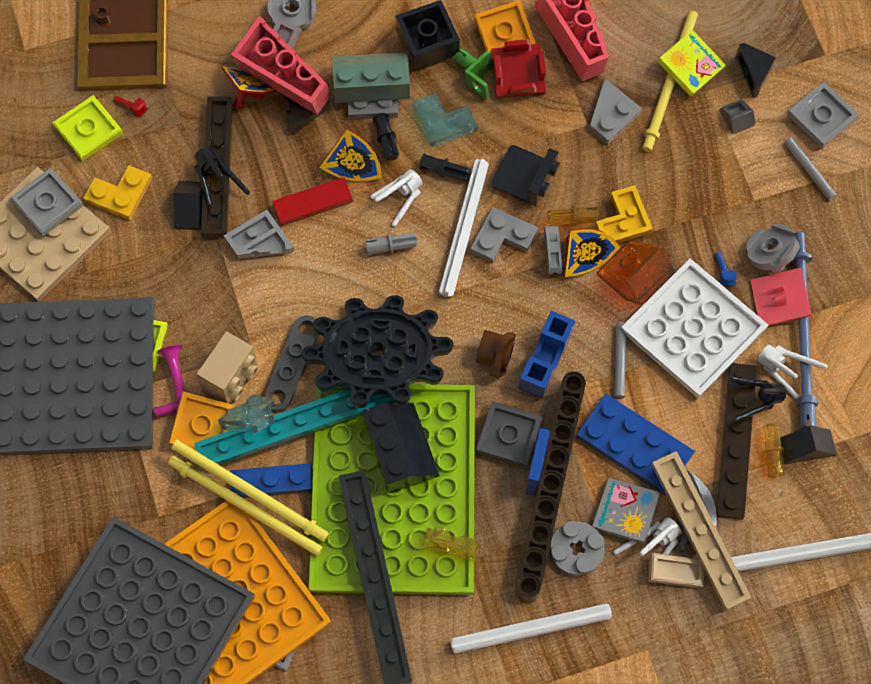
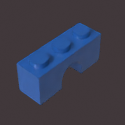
(547, 354)

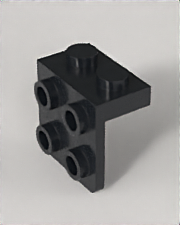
(526, 174)

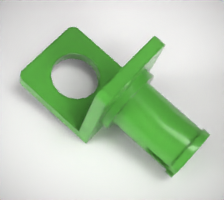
(475, 70)

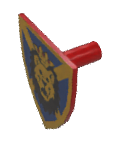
(246, 85)
(352, 159)
(587, 250)

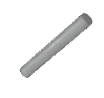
(810, 169)
(620, 362)

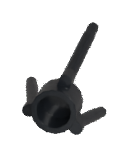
(209, 162)
(768, 393)

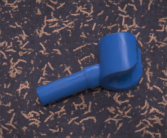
(727, 277)

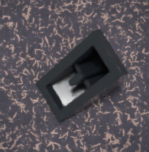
(755, 66)
(188, 205)
(807, 445)

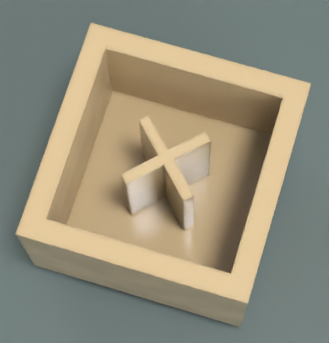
(228, 369)

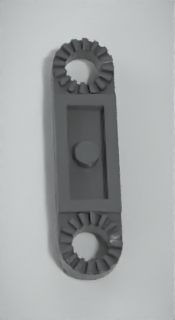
(291, 364)

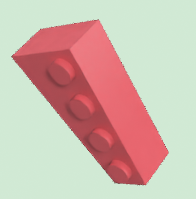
(576, 33)
(278, 66)

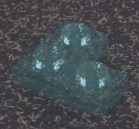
(440, 125)
(250, 416)

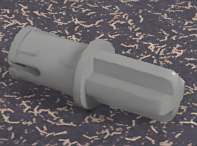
(390, 243)

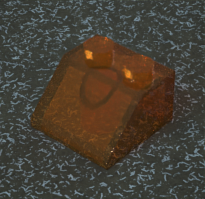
(636, 271)

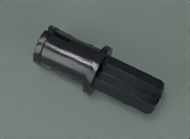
(386, 136)
(444, 167)

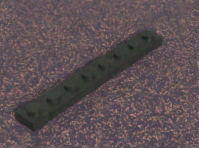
(375, 579)

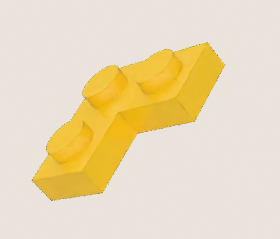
(119, 199)
(631, 217)

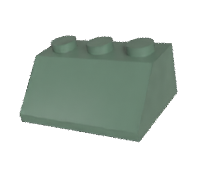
(371, 77)

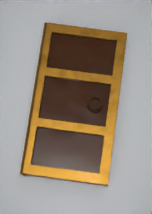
(122, 44)

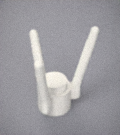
(406, 184)
(773, 360)
(664, 534)

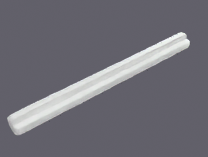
(463, 228)
(802, 552)
(531, 628)

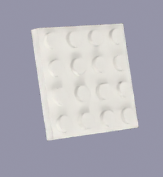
(694, 328)

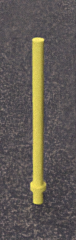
(652, 134)
(188, 470)
(309, 526)

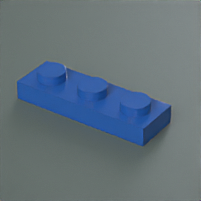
(277, 479)

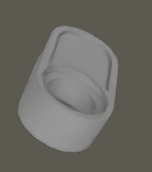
(552, 250)

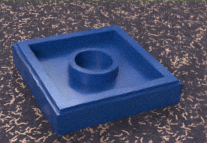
(537, 462)

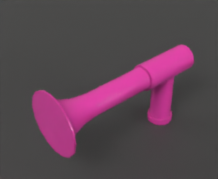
(170, 353)

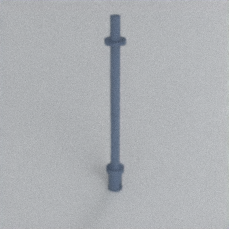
(806, 402)

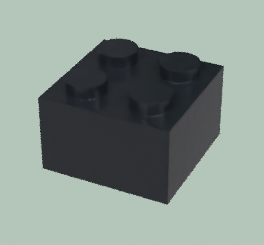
(427, 34)

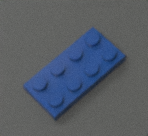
(630, 440)

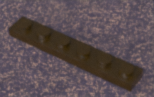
(219, 138)
(736, 444)

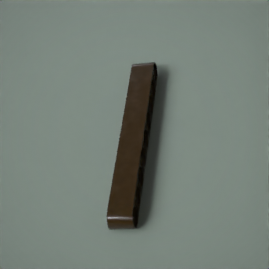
(548, 497)

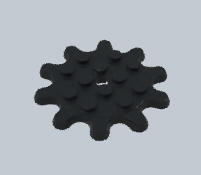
(401, 336)

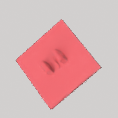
(781, 297)

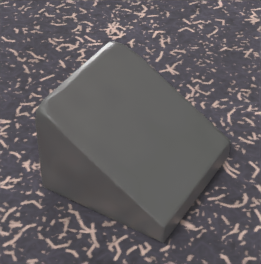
(738, 116)

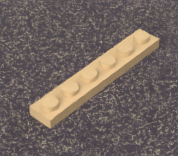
(701, 531)

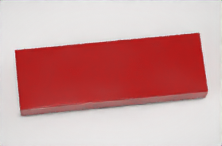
(312, 201)

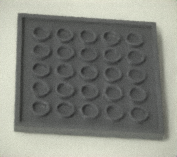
(76, 376)
(139, 616)

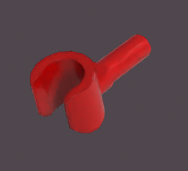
(137, 108)

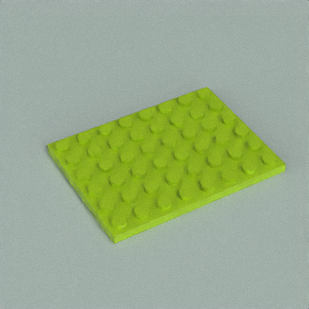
(405, 514)

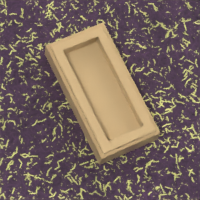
(676, 570)

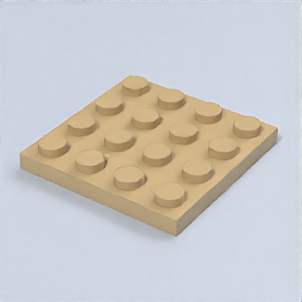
(41, 261)

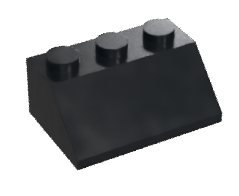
(399, 445)

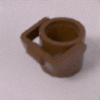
(496, 351)

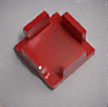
(518, 69)

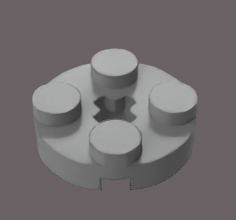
(301, 18)
(778, 257)
(584, 562)

